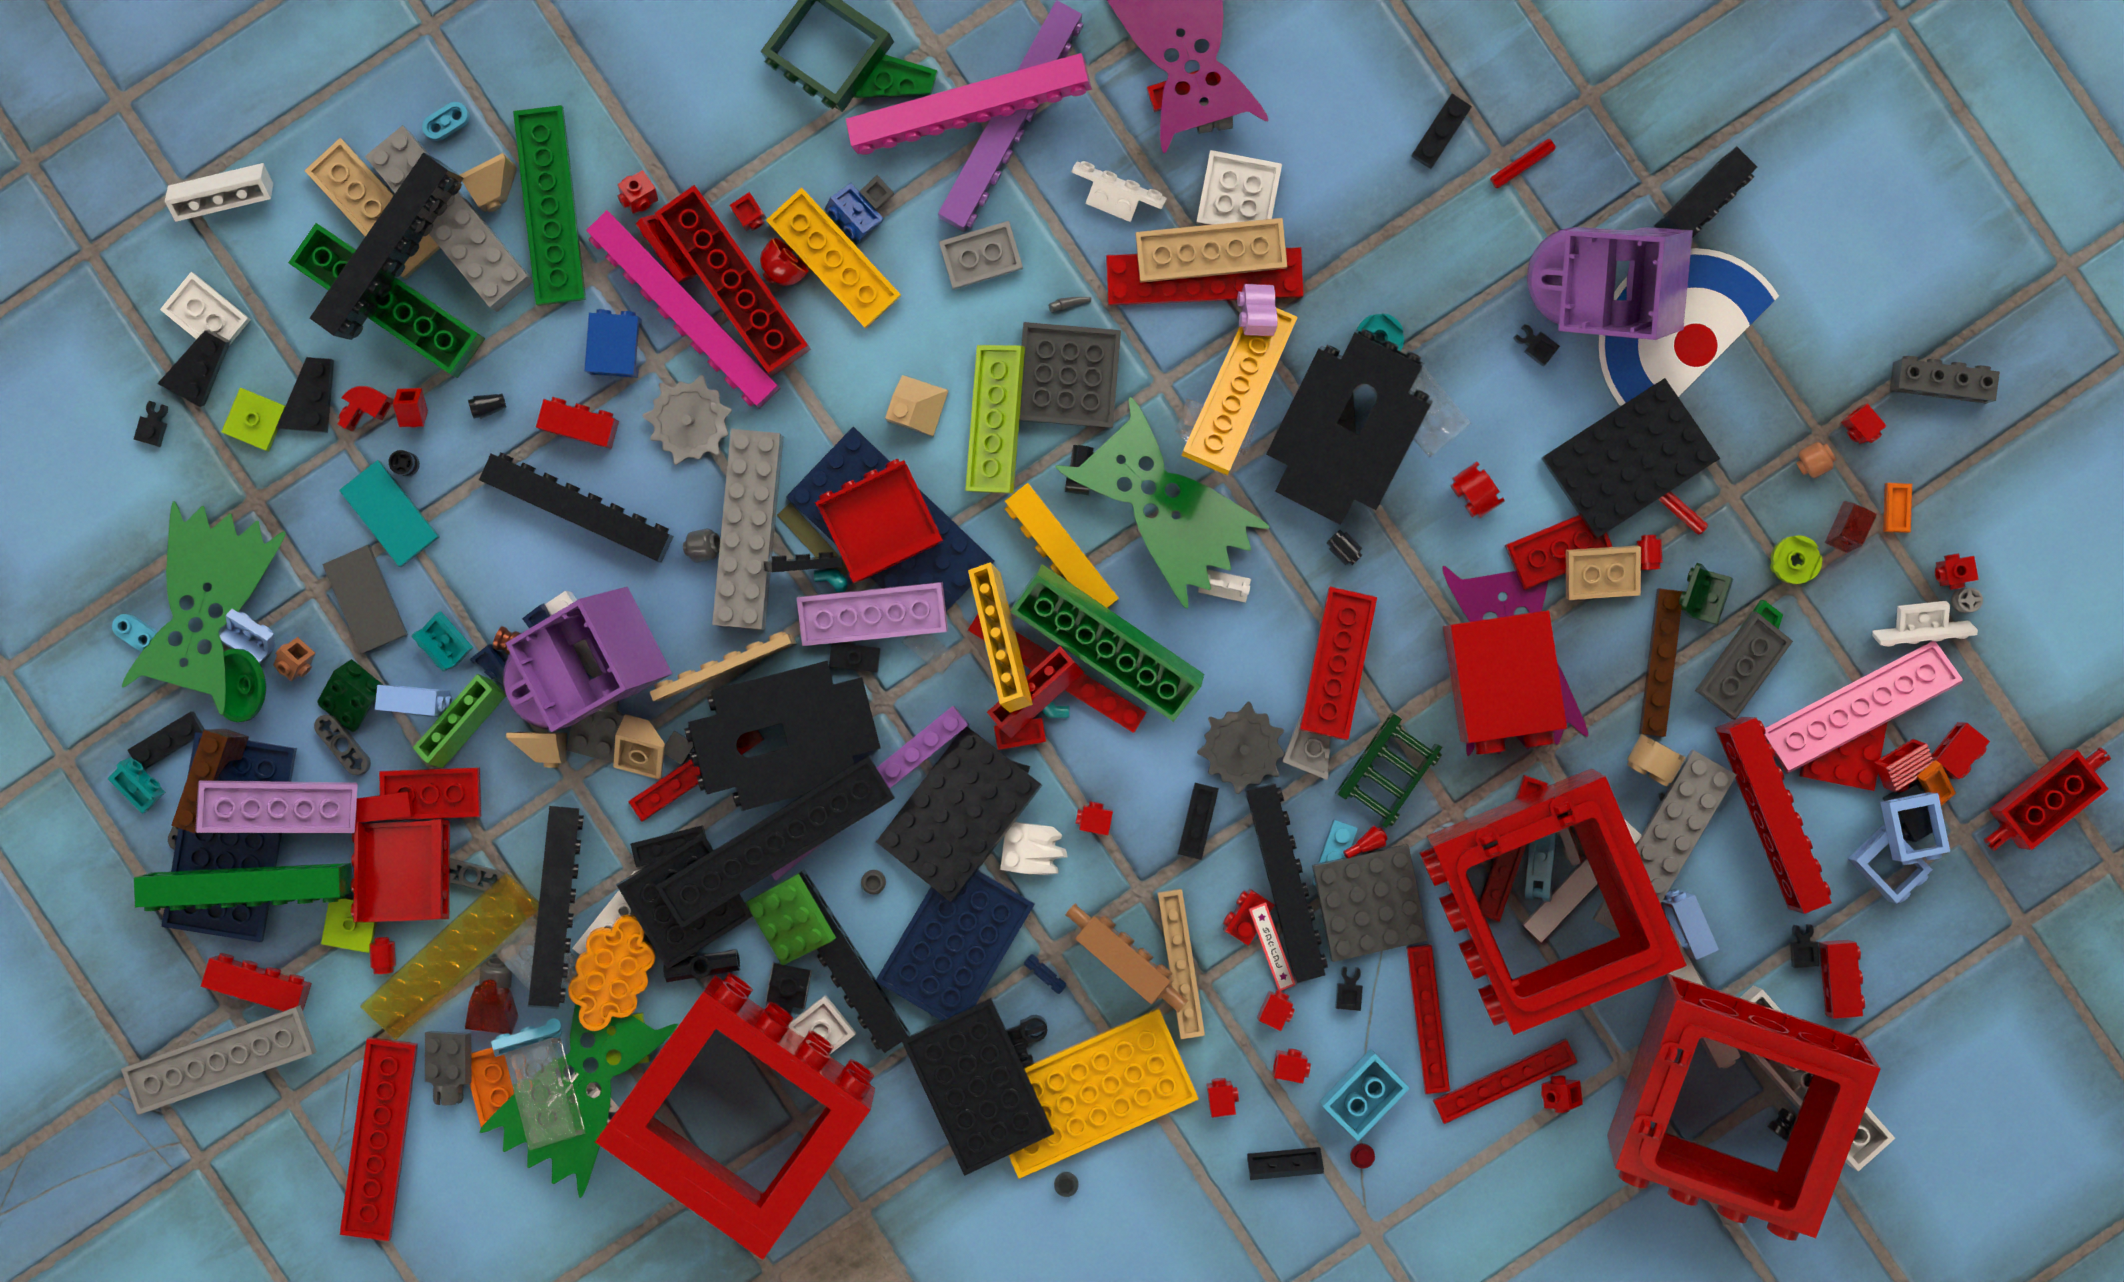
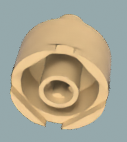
(1656, 759)

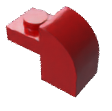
(363, 400)

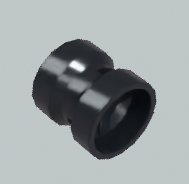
(399, 461)
(1779, 1127)

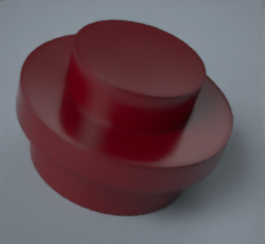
(1362, 1155)

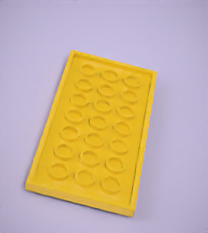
(1105, 1089)

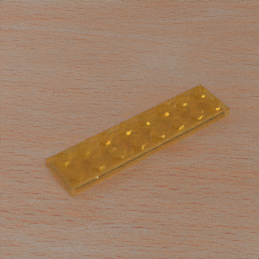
(450, 956)

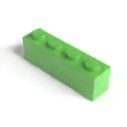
(459, 721)

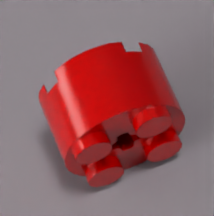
(1477, 490)

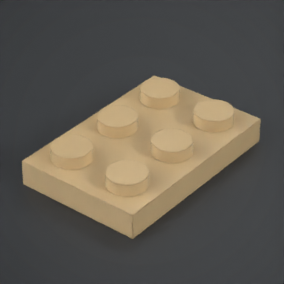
(1603, 572)

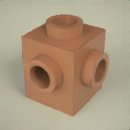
(294, 659)

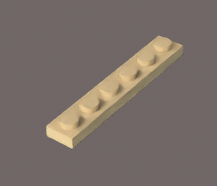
(1181, 961)

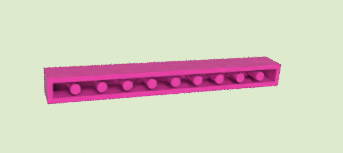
(969, 104)
(683, 309)

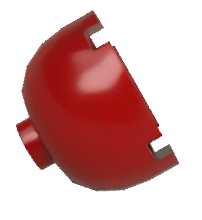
(781, 264)

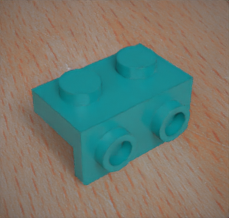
(442, 642)
(136, 784)

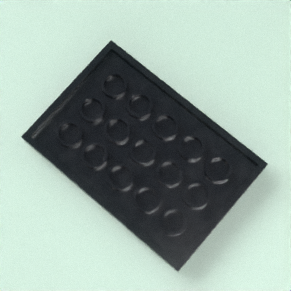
(1630, 458)
(959, 813)
(977, 1086)

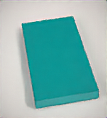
(389, 513)

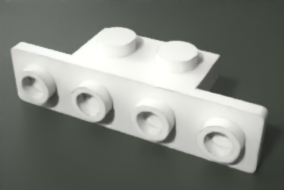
(1115, 194)
(1924, 623)

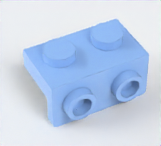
(247, 635)

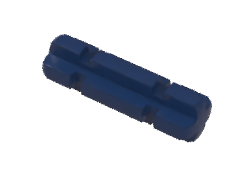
(1045, 974)

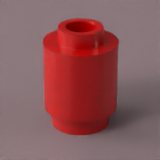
(1650, 552)
(382, 955)

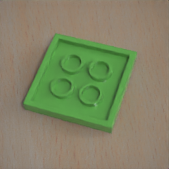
(790, 919)

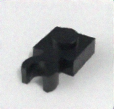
(1539, 347)
(151, 429)
(1804, 952)
(1349, 994)

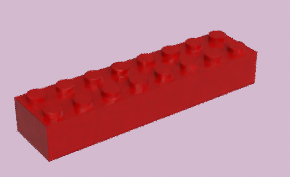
(732, 281)
(1773, 814)

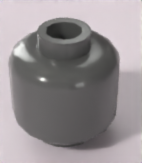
(702, 545)
(497, 971)

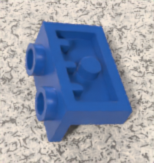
(853, 213)

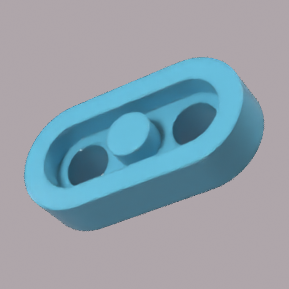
(445, 119)
(135, 631)

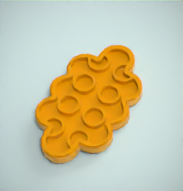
(611, 973)

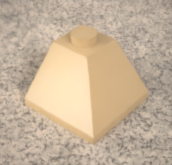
(490, 182)
(916, 405)
(541, 746)
(639, 748)

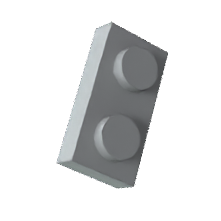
(1572, 847)

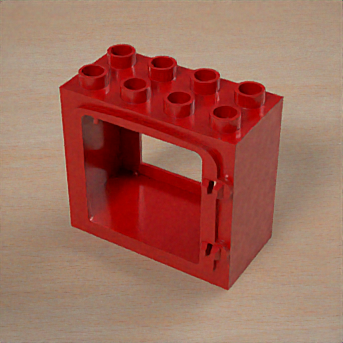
(1635, 957)
(694, 1177)
(1801, 1188)

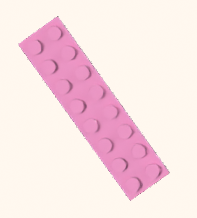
(1861, 706)

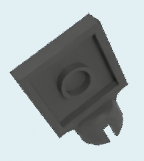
(596, 733)
(447, 1065)

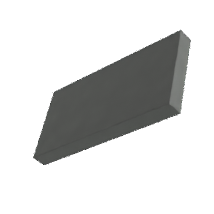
(365, 599)
(1744, 665)

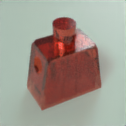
(1851, 525)
(491, 1009)

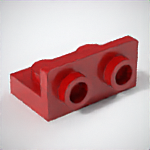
(1240, 922)

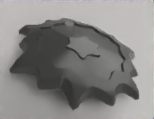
(1242, 747)

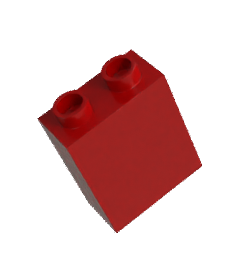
(1505, 680)

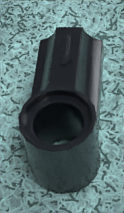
(1079, 455)

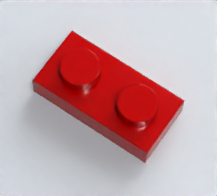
(1030, 734)

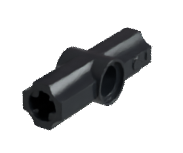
(717, 963)

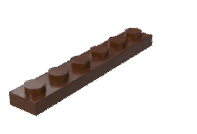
(1661, 663)

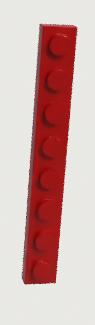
(1083, 687)

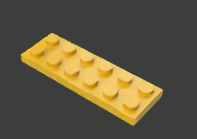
(833, 258)

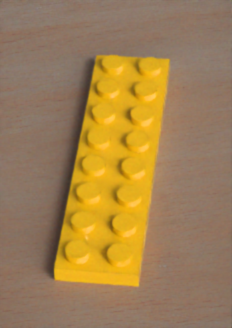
(1236, 396)

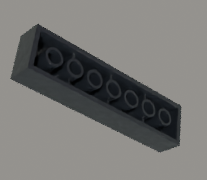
(387, 248)

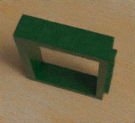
(858, 76)

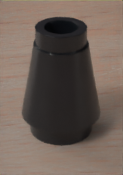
(485, 405)

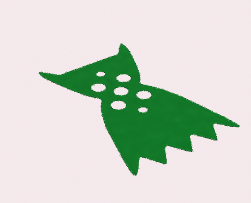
(1181, 545)
(195, 558)
(579, 1154)

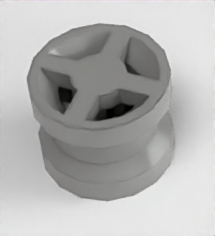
(1973, 600)

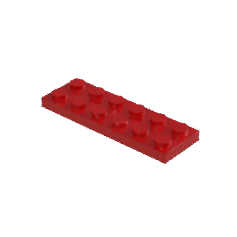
(1338, 663)

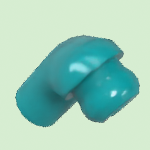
(834, 577)
(1054, 711)

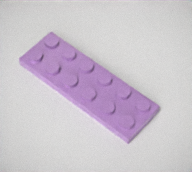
(872, 614)
(276, 807)

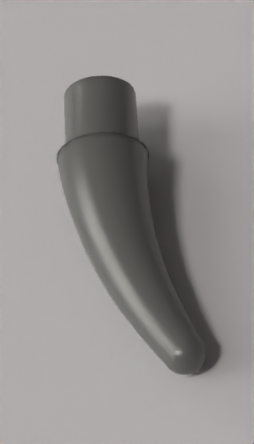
(1063, 303)

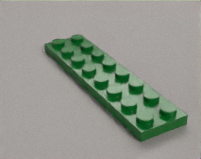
(549, 205)

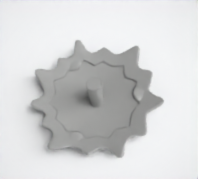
(688, 419)

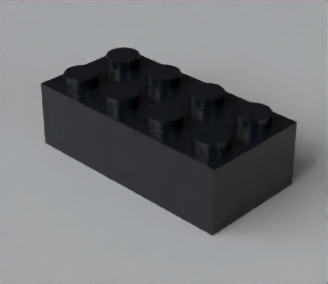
(1710, 193)

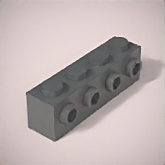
(1944, 380)

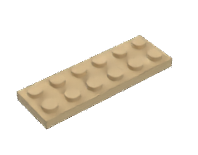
(360, 195)
(1211, 250)
(714, 669)

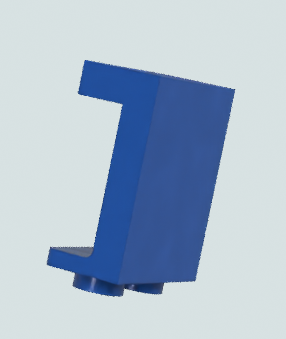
(612, 344)

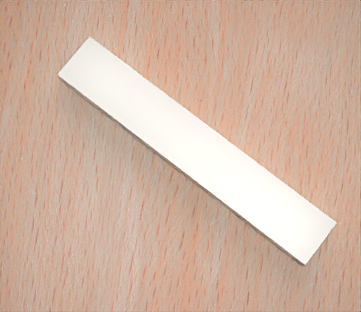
(1565, 897)

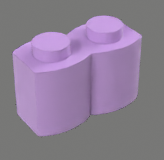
(1258, 310)

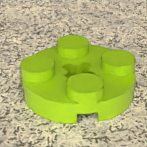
(1809, 555)

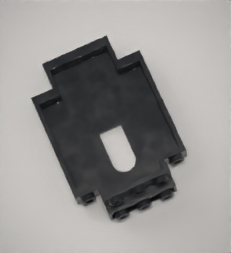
(1331, 463)
(821, 725)

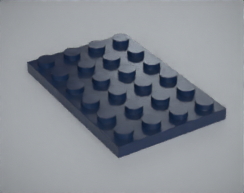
(955, 946)

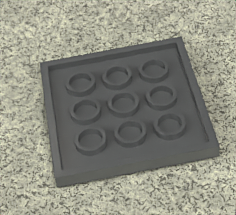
(1069, 375)
(1369, 902)

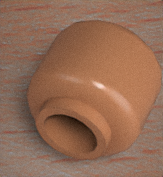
(1816, 460)

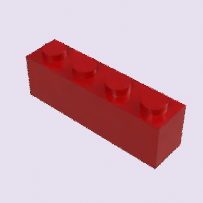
(1044, 684)
(254, 983)

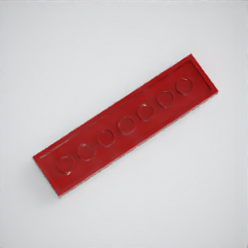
(1126, 289)
(378, 1139)

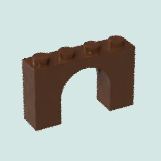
(213, 753)

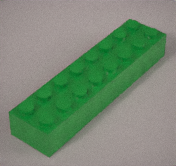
(401, 312)
(1107, 643)
(243, 885)

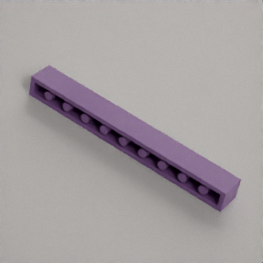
(1003, 131)
(909, 758)

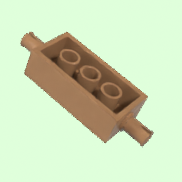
(1124, 959)

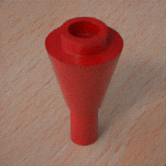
(1373, 839)

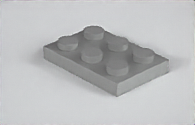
(980, 255)

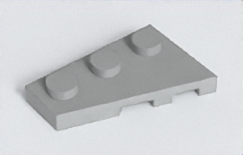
(1308, 752)

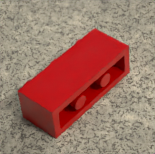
(577, 422)
(1841, 979)

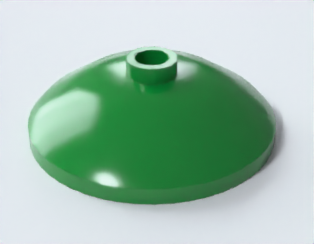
(243, 685)

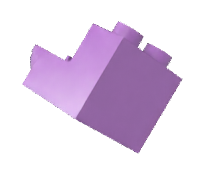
(1576, 274)
(547, 678)

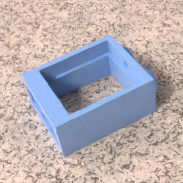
(412, 700)
(1894, 833)
(1869, 850)
(1689, 923)

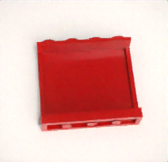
(879, 520)
(401, 871)

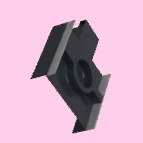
(788, 986)

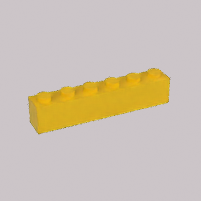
(1057, 545)
(1000, 637)

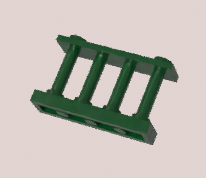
(1378, 748)

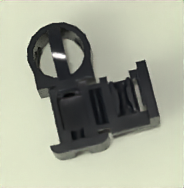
(1019, 1034)

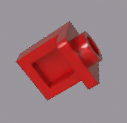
(748, 212)

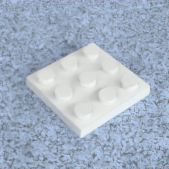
(1237, 189)

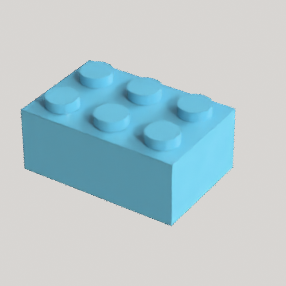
(1364, 1095)

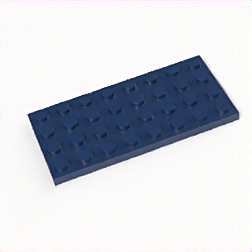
(942, 563)
(232, 850)

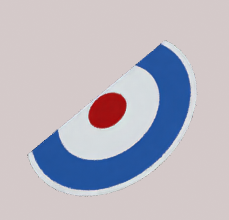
(1720, 305)

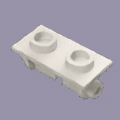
(1227, 586)

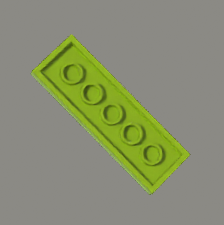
(995, 418)

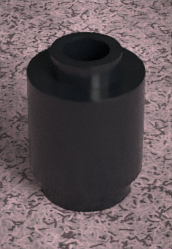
(1344, 547)

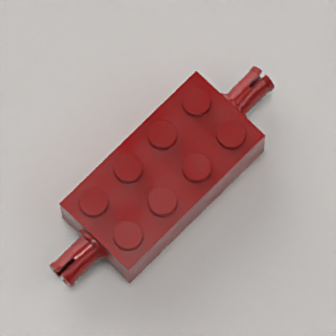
(2048, 799)

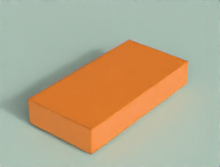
(1897, 507)
(1936, 781)

